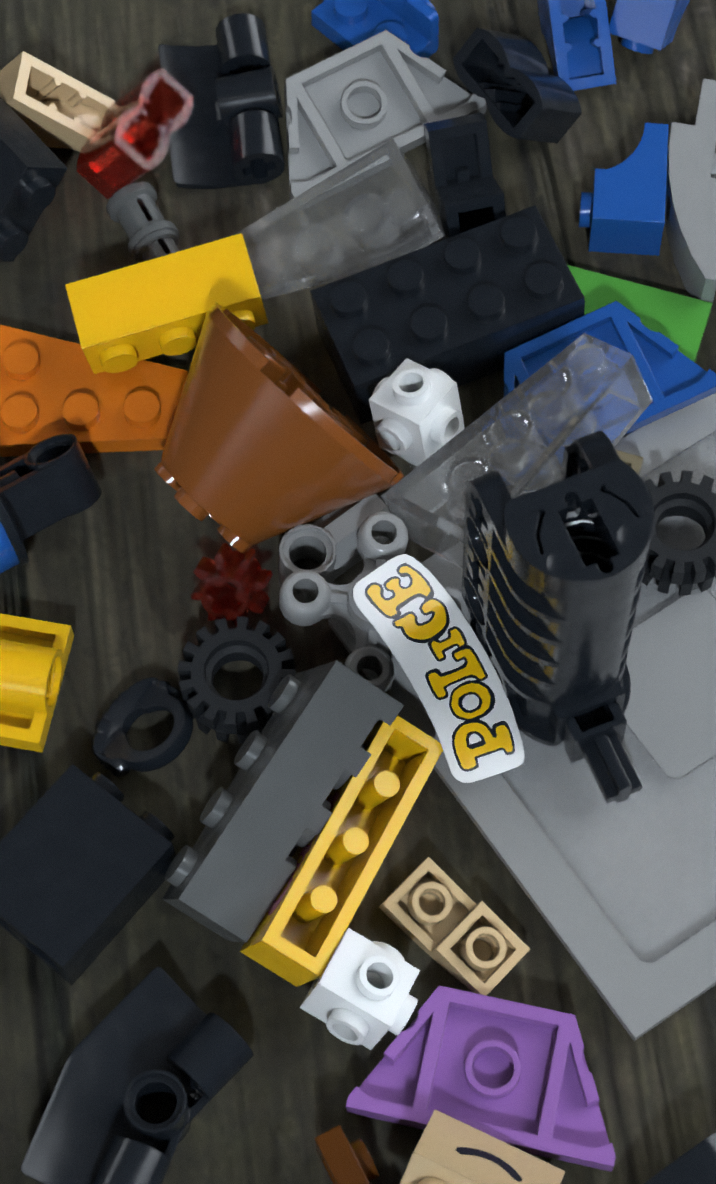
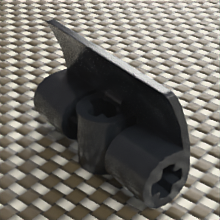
(235, 108)

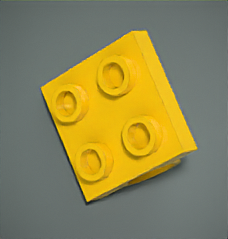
(30, 678)

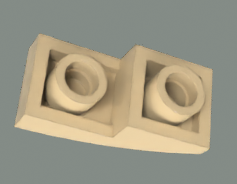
(454, 929)

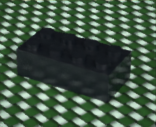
(448, 306)

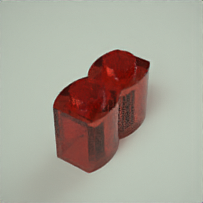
(135, 133)

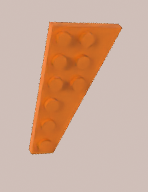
(54, 392)

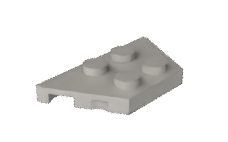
(360, 103)

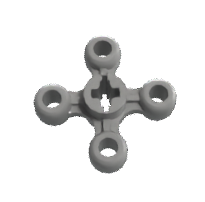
(338, 601)

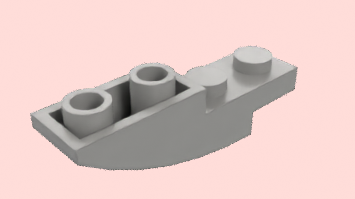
(692, 197)

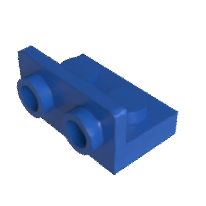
(357, 20)

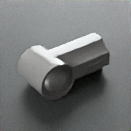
(328, 541)

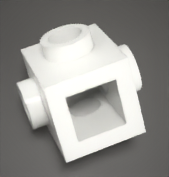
(416, 411)
(363, 991)

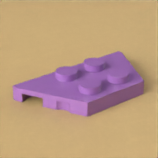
(495, 1068)

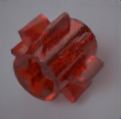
(236, 568)

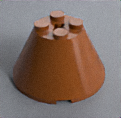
(260, 441)

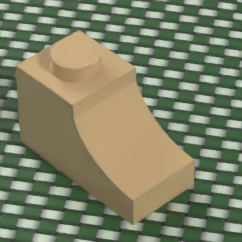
(52, 103)

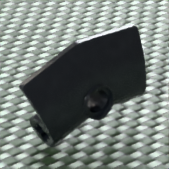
(140, 1051)

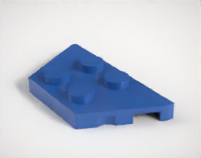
(668, 374)

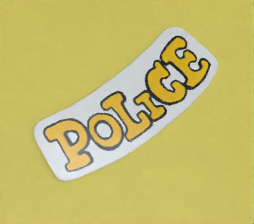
(444, 667)

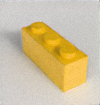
(162, 303)

